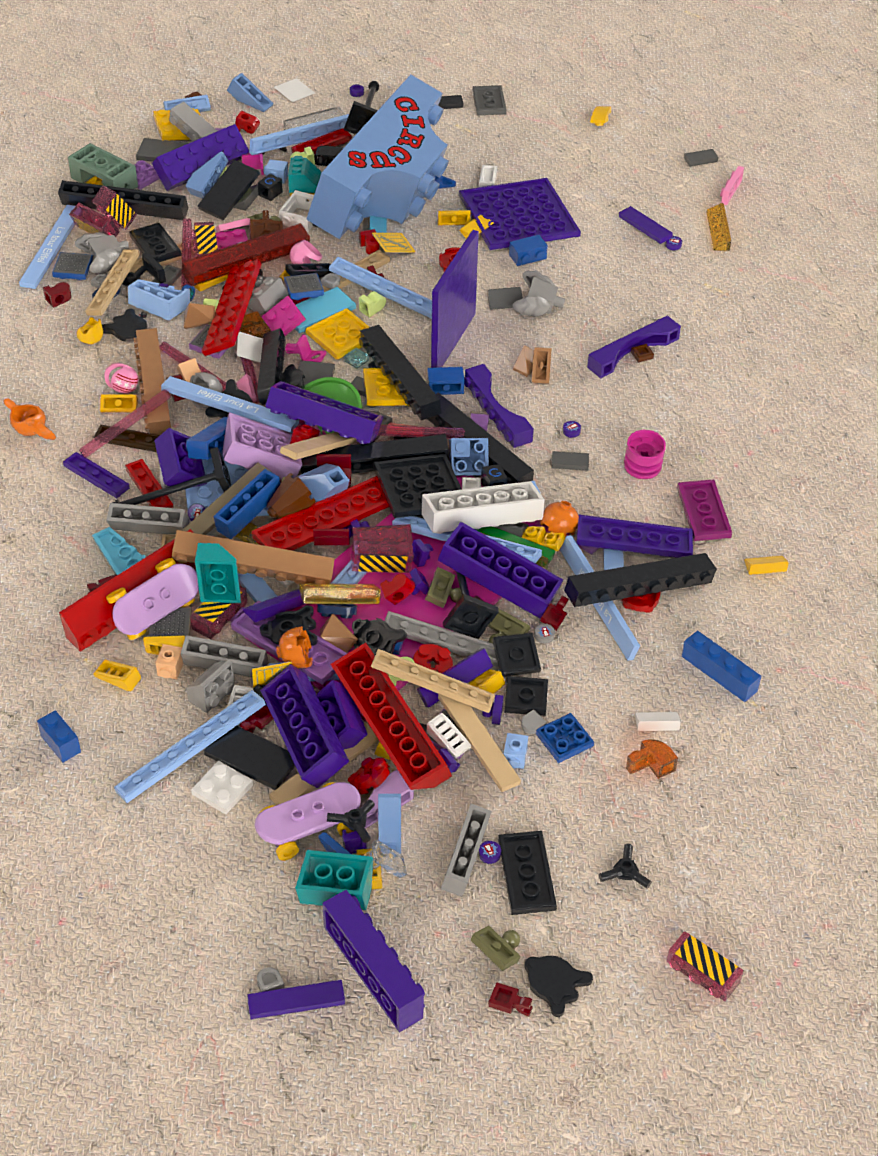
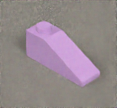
(392, 785)

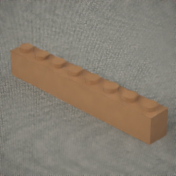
(152, 378)
(260, 559)

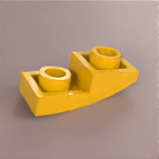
(600, 115)
(539, 536)

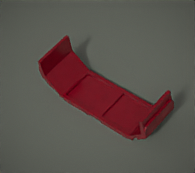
(334, 536)

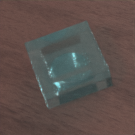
(356, 358)

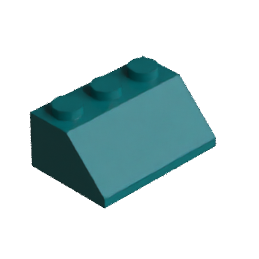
(303, 175)
(217, 574)
(331, 873)

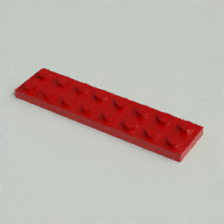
(231, 307)
(331, 513)

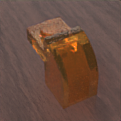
(655, 755)

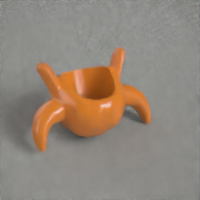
(28, 420)

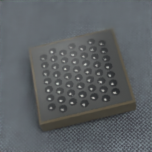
(173, 624)

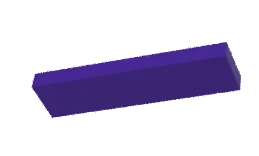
(645, 225)
(96, 475)
(463, 671)
(296, 999)

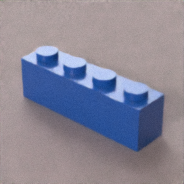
(209, 438)
(246, 504)
(721, 666)

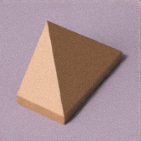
(198, 315)
(524, 362)
(541, 365)
(337, 634)

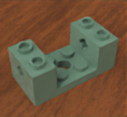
(94, 161)

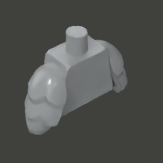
(103, 248)
(540, 296)

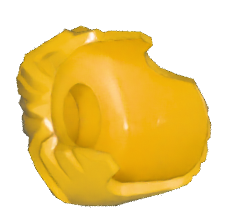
(90, 332)

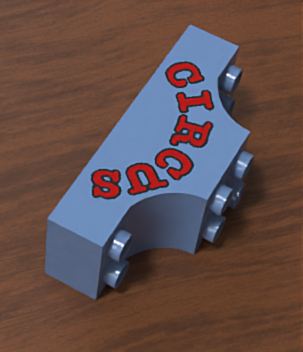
(385, 164)

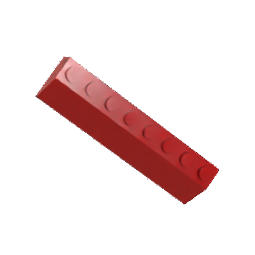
(92, 614)
(391, 720)

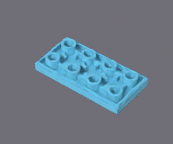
(323, 307)

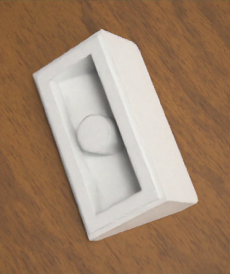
(657, 721)

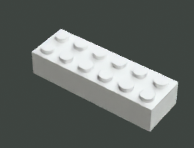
(482, 506)

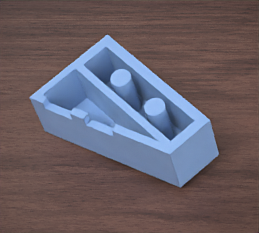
(157, 299)

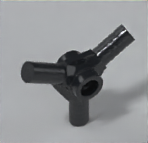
(132, 277)
(354, 820)
(626, 869)

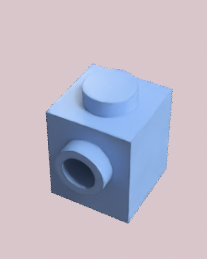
(277, 168)
(516, 750)

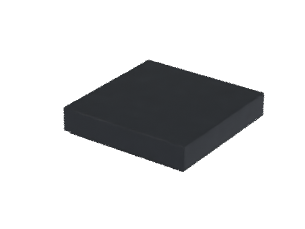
(516, 654)
(525, 695)

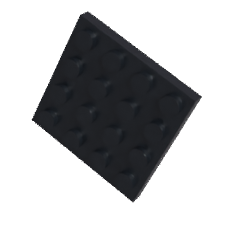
(409, 478)

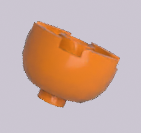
(560, 518)
(295, 647)

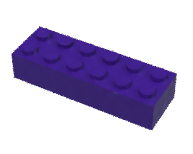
(179, 164)
(324, 412)
(500, 569)
(304, 726)
(374, 960)

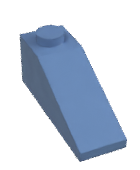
(246, 92)
(206, 176)
(390, 820)

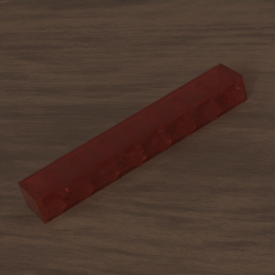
(265, 248)

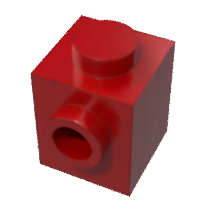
(303, 432)

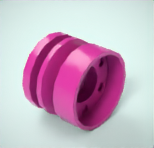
(644, 454)

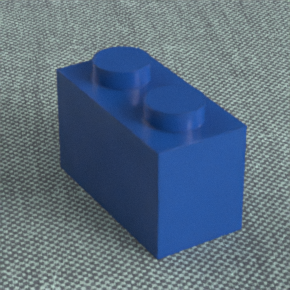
(528, 250)
(446, 380)
(59, 736)

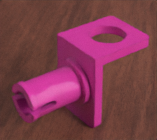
(254, 161)
(303, 348)

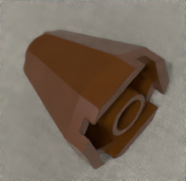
(289, 498)

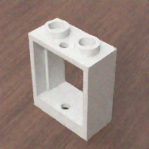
(296, 200)

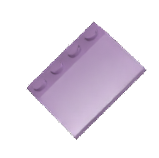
(253, 443)

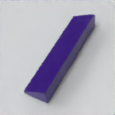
(274, 606)

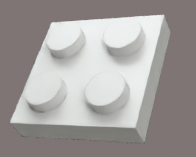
(222, 787)

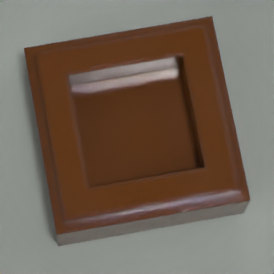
(642, 353)

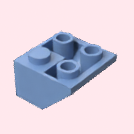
(468, 455)
(325, 481)

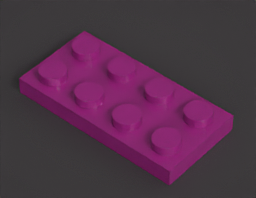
(704, 510)

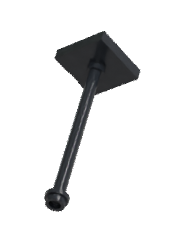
(360, 113)
(220, 474)
(469, 614)

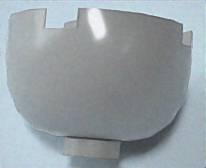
(208, 381)

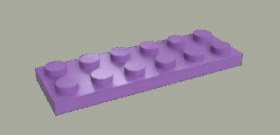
(322, 653)

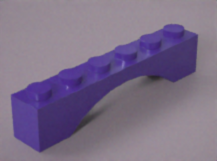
(661, 332)
(513, 427)

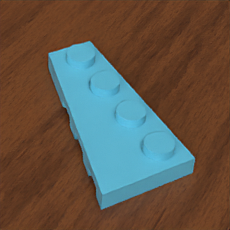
(116, 550)

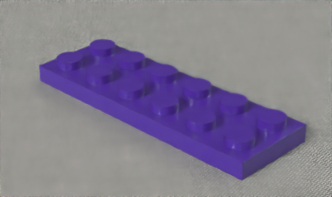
(634, 536)

